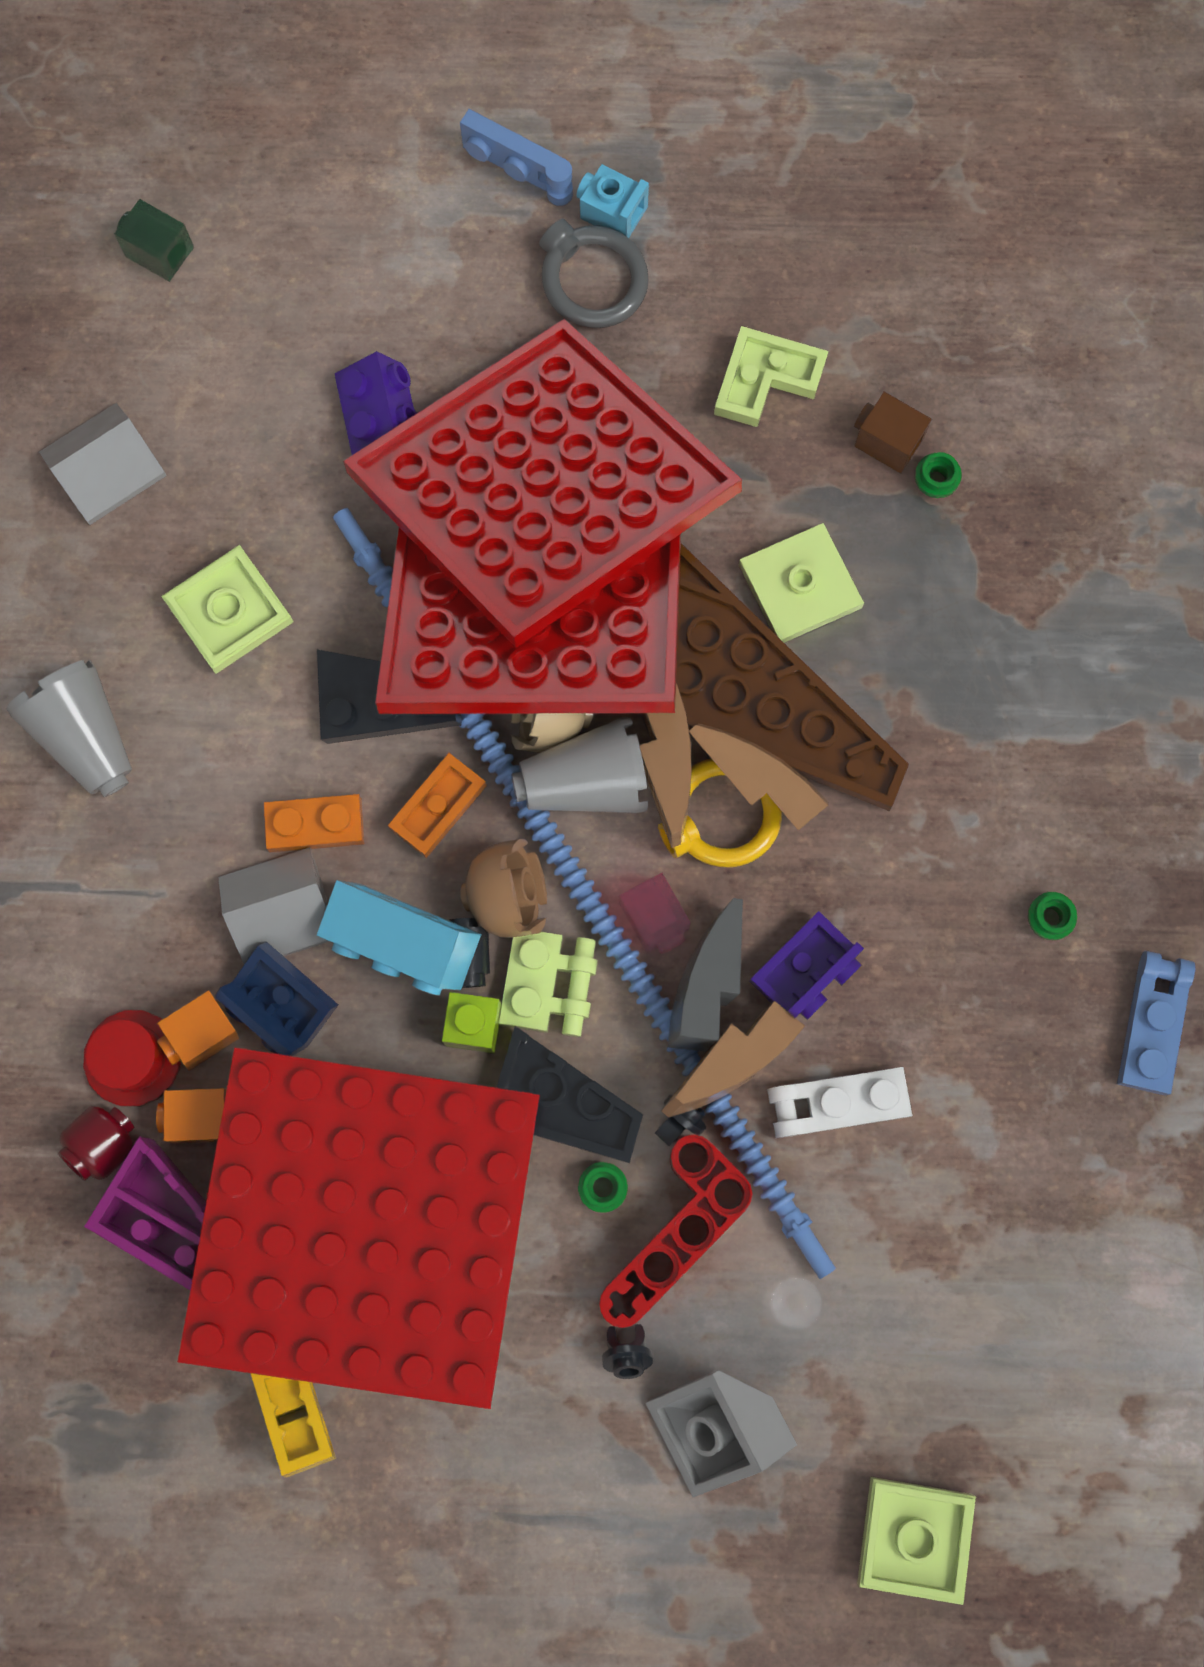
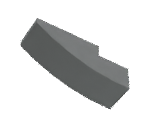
(708, 982)

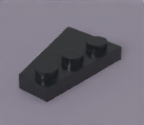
(570, 1104)

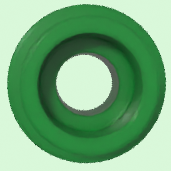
(941, 463)
(1062, 905)
(597, 1171)

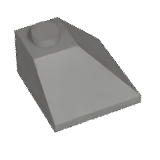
(720, 1430)

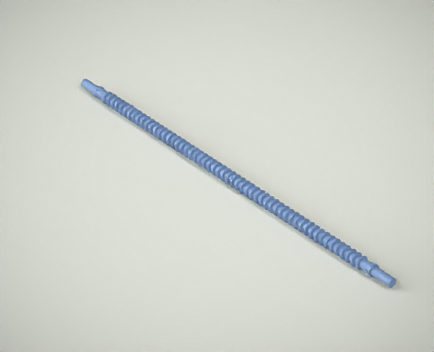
(794, 1221)

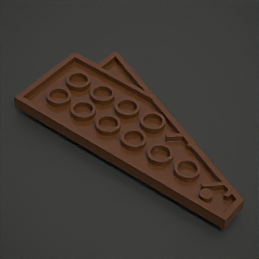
(757, 688)

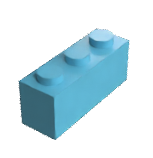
(398, 937)

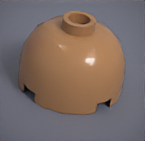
(505, 890)

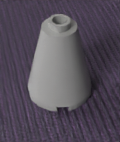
(76, 727)
(586, 773)

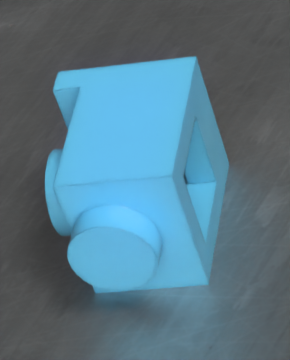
(612, 200)

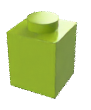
(472, 1022)

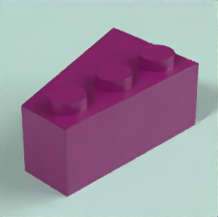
(152, 1213)

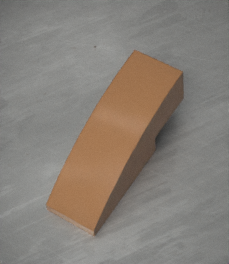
(669, 767)
(760, 772)
(735, 1059)

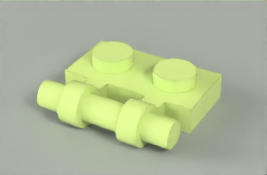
(532, 982)

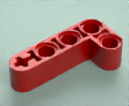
(668, 1238)

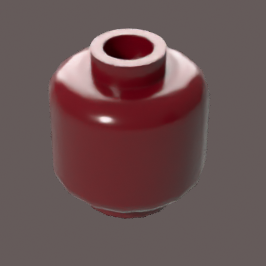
(96, 1142)

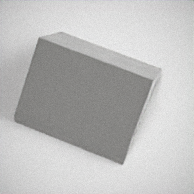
(103, 463)
(275, 904)

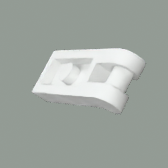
(841, 1102)

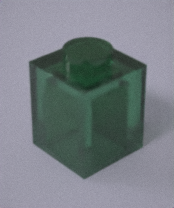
(153, 239)

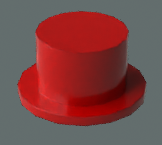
(126, 1060)

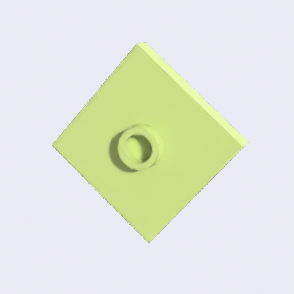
(801, 583)
(227, 609)
(916, 1540)

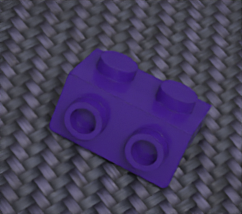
(373, 398)
(807, 967)

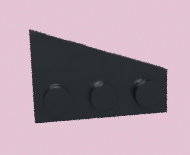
(348, 702)

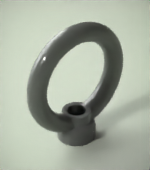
(561, 244)

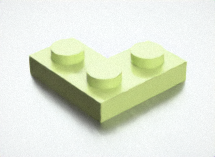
(762, 363)

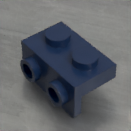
(277, 1002)

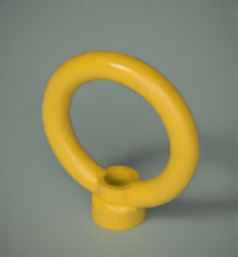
(718, 856)

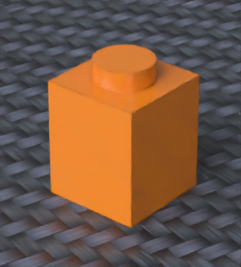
(196, 1032)
(191, 1115)

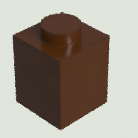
(891, 431)

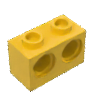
(294, 1423)

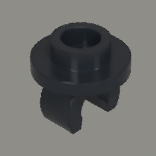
(676, 1125)
(627, 1360)

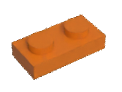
(437, 805)
(314, 823)

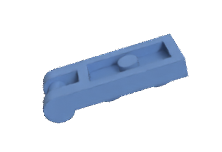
(517, 156)
(1155, 1024)

